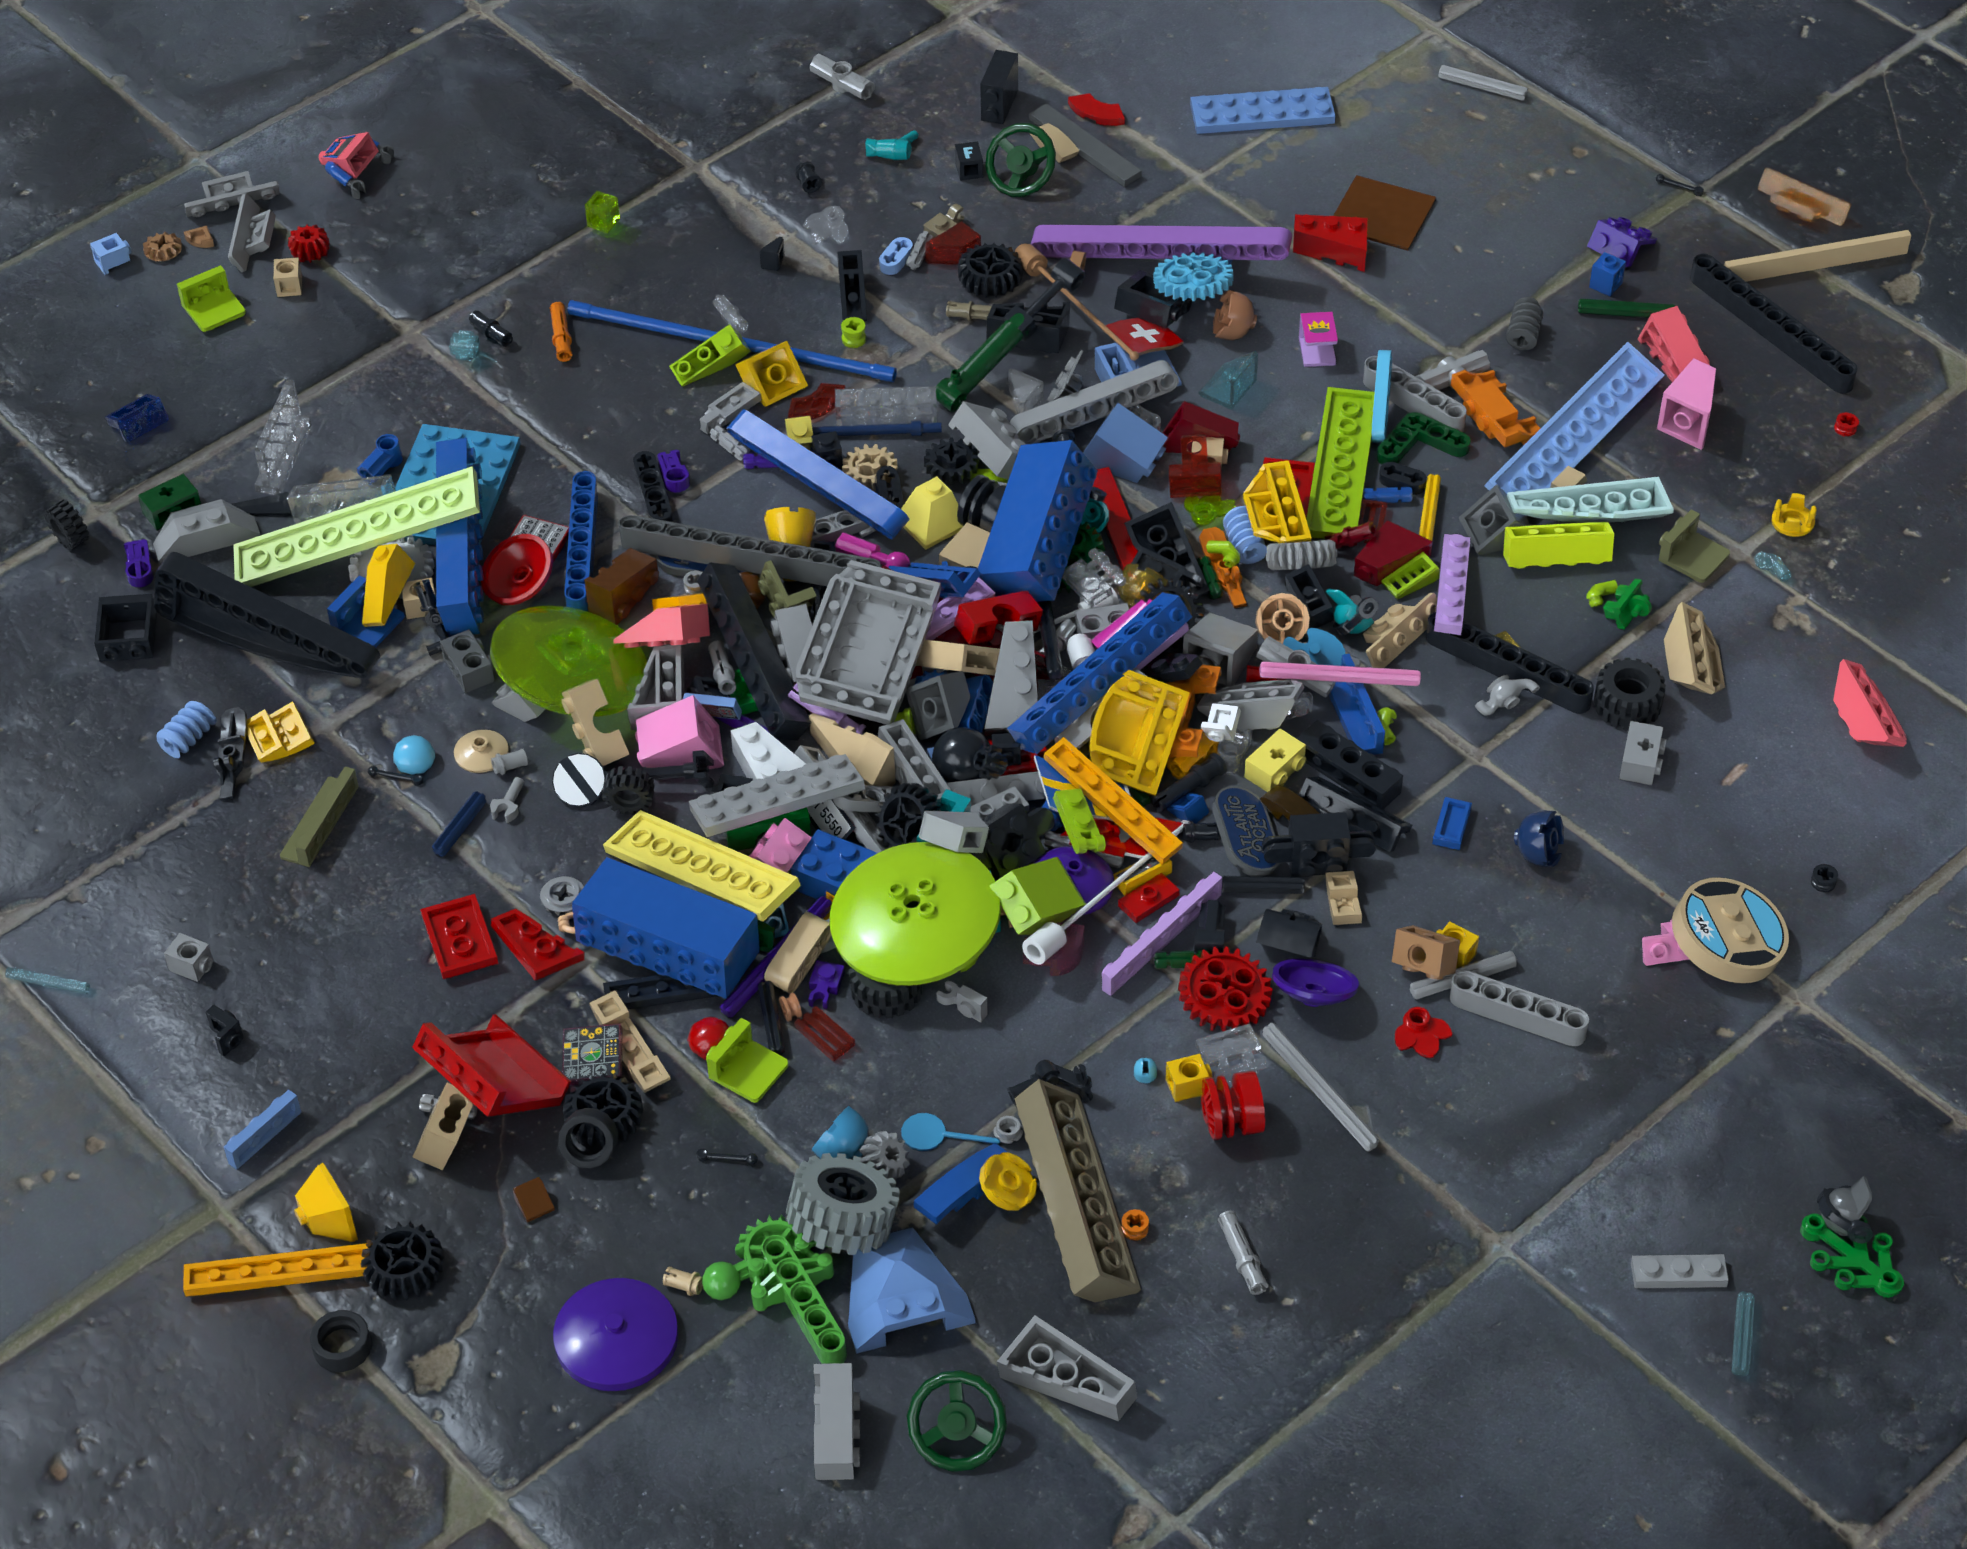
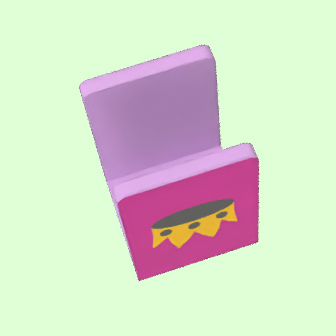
(1317, 338)

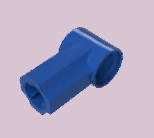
(385, 456)

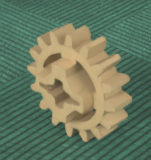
(866, 462)

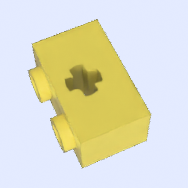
(1275, 760)

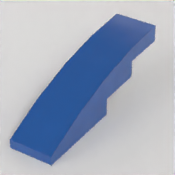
(955, 1187)

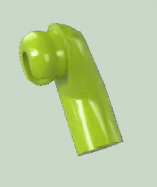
(1227, 549)
(1598, 590)

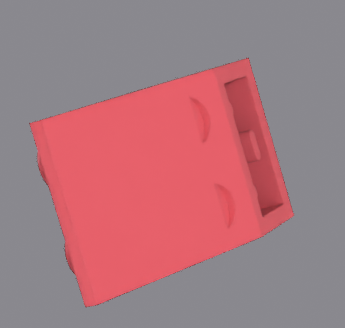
(668, 626)

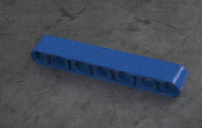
(581, 539)

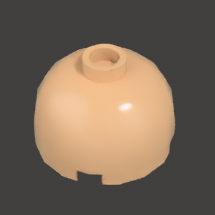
(1282, 617)

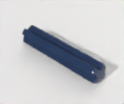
(459, 823)

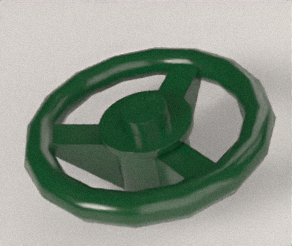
(1021, 160)
(957, 1420)

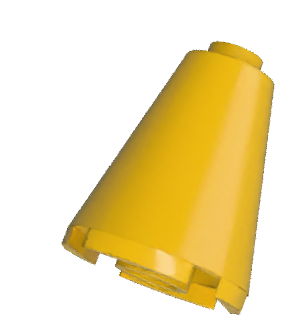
(790, 526)

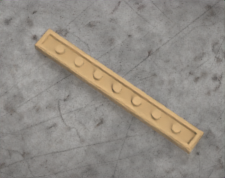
(1821, 256)

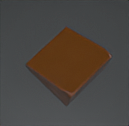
(533, 1199)

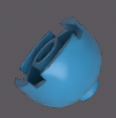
(844, 1136)

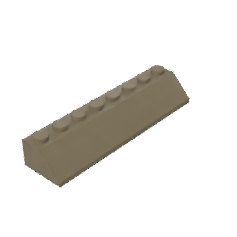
(1076, 1193)

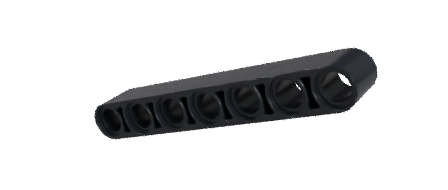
(1505, 658)

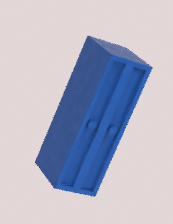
(1038, 520)
(666, 927)

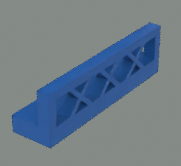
(948, 576)
(1357, 713)

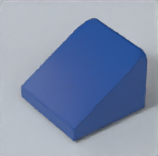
(1190, 808)

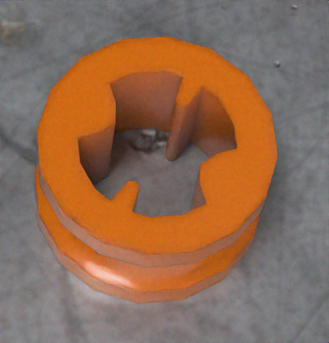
(1135, 1232)

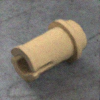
(683, 1280)

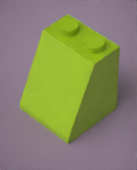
(1037, 895)

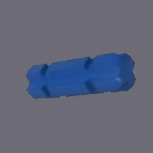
(1388, 494)

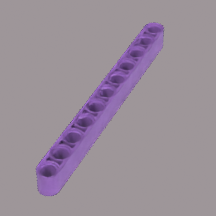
(1163, 241)

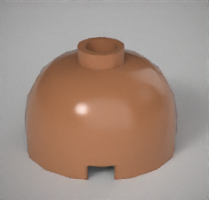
(1234, 317)

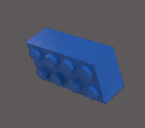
(827, 863)

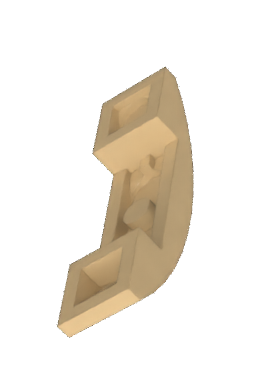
(636, 1056)

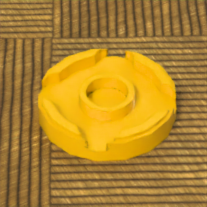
(1007, 1181)

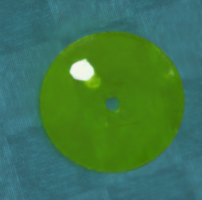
(561, 647)

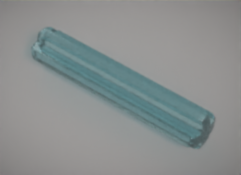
(1743, 1333)

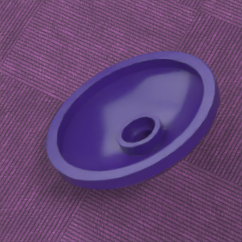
(1088, 872)
(1315, 981)

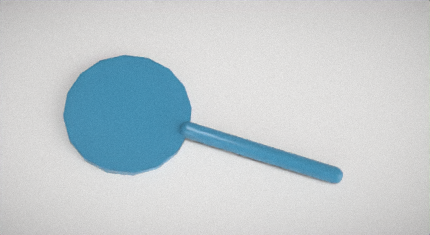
(927, 1132)

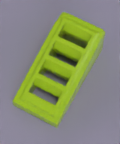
(1421, 561)

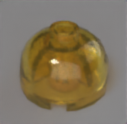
(1137, 581)

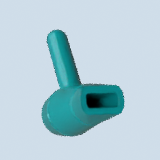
(891, 148)

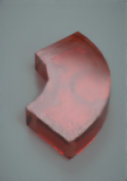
(817, 404)

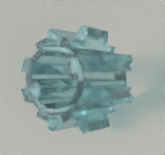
(464, 345)

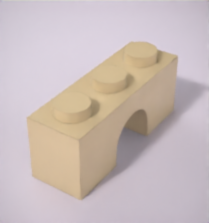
(582, 703)

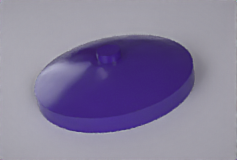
(615, 1334)

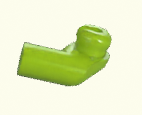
(1385, 716)

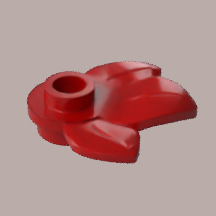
(1421, 1036)

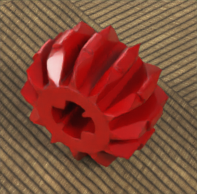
(308, 243)

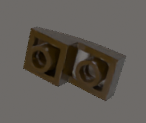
(1286, 802)

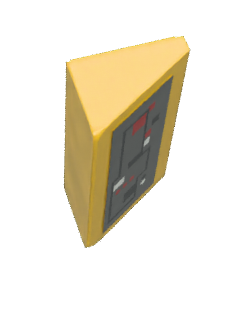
(1143, 874)

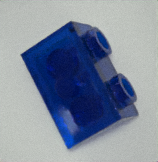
(138, 417)

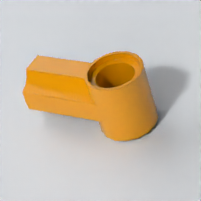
(1181, 765)

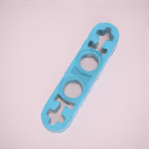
(1381, 396)

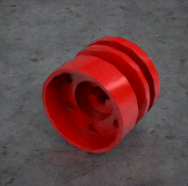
(1232, 1105)

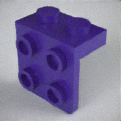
(1619, 238)

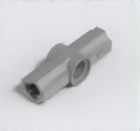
(842, 76)
(1441, 376)
(1274, 651)

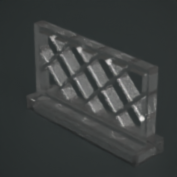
(280, 441)

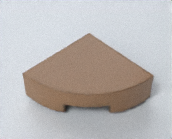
(199, 237)

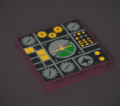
(592, 1051)

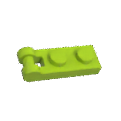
(1078, 821)

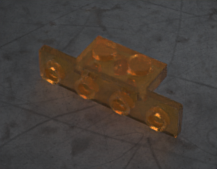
(1802, 198)

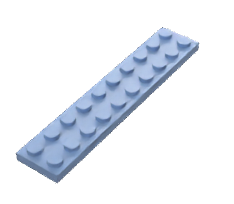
(1580, 422)

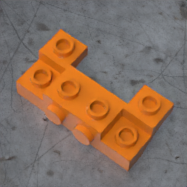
(1491, 408)
(1188, 739)

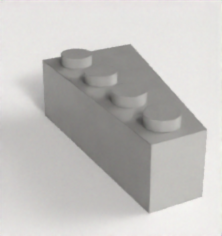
(1014, 679)
(1063, 1369)

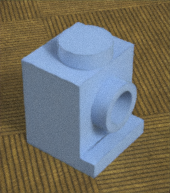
(110, 252)

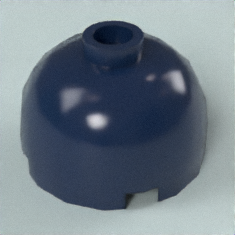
(1539, 838)

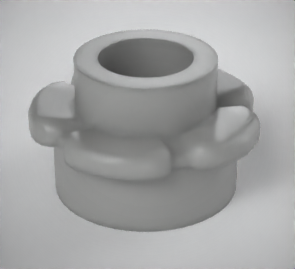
(1008, 1123)

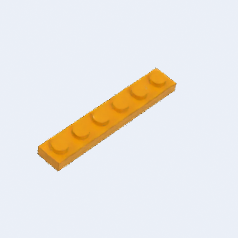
(1113, 800)
(273, 1270)

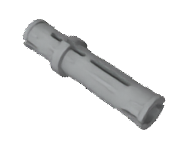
(720, 676)
(1247, 1262)

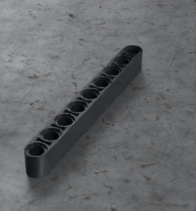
(1773, 323)

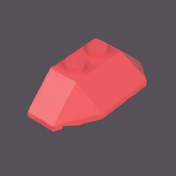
(1865, 708)

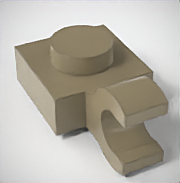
(941, 222)

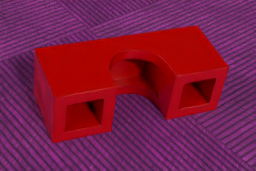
(979, 618)

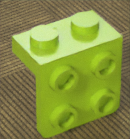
(209, 299)
(744, 1064)

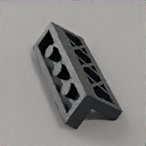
(1360, 814)

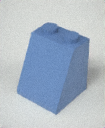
(1126, 445)

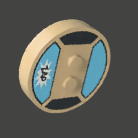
(1730, 930)

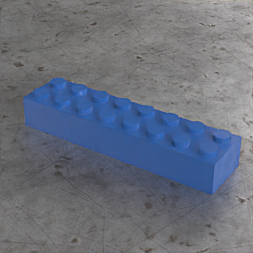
(459, 550)

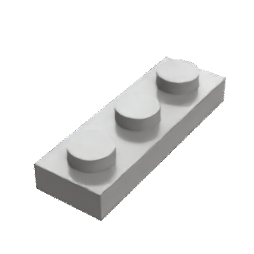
(1679, 1271)

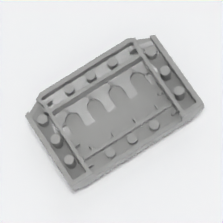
(866, 641)

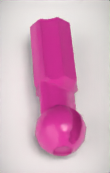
(859, 547)

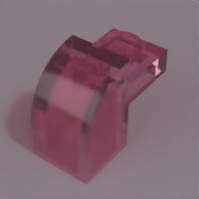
(1068, 956)

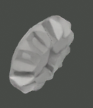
(556, 888)

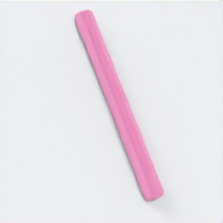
(1340, 673)

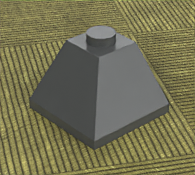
(1487, 521)
(938, 703)

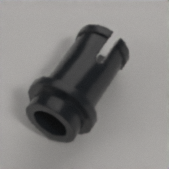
(1200, 831)

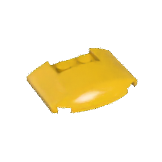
(1136, 730)

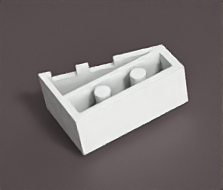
(761, 753)

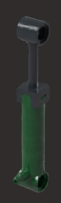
(1017, 326)

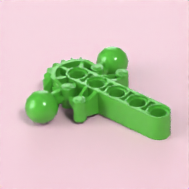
(796, 1259)

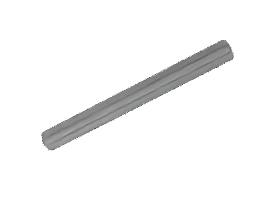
(1320, 1087)

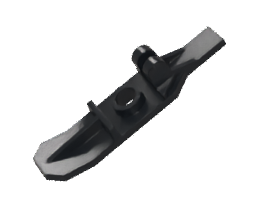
(233, 740)

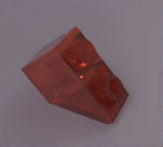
(950, 245)

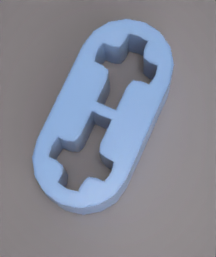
(891, 254)

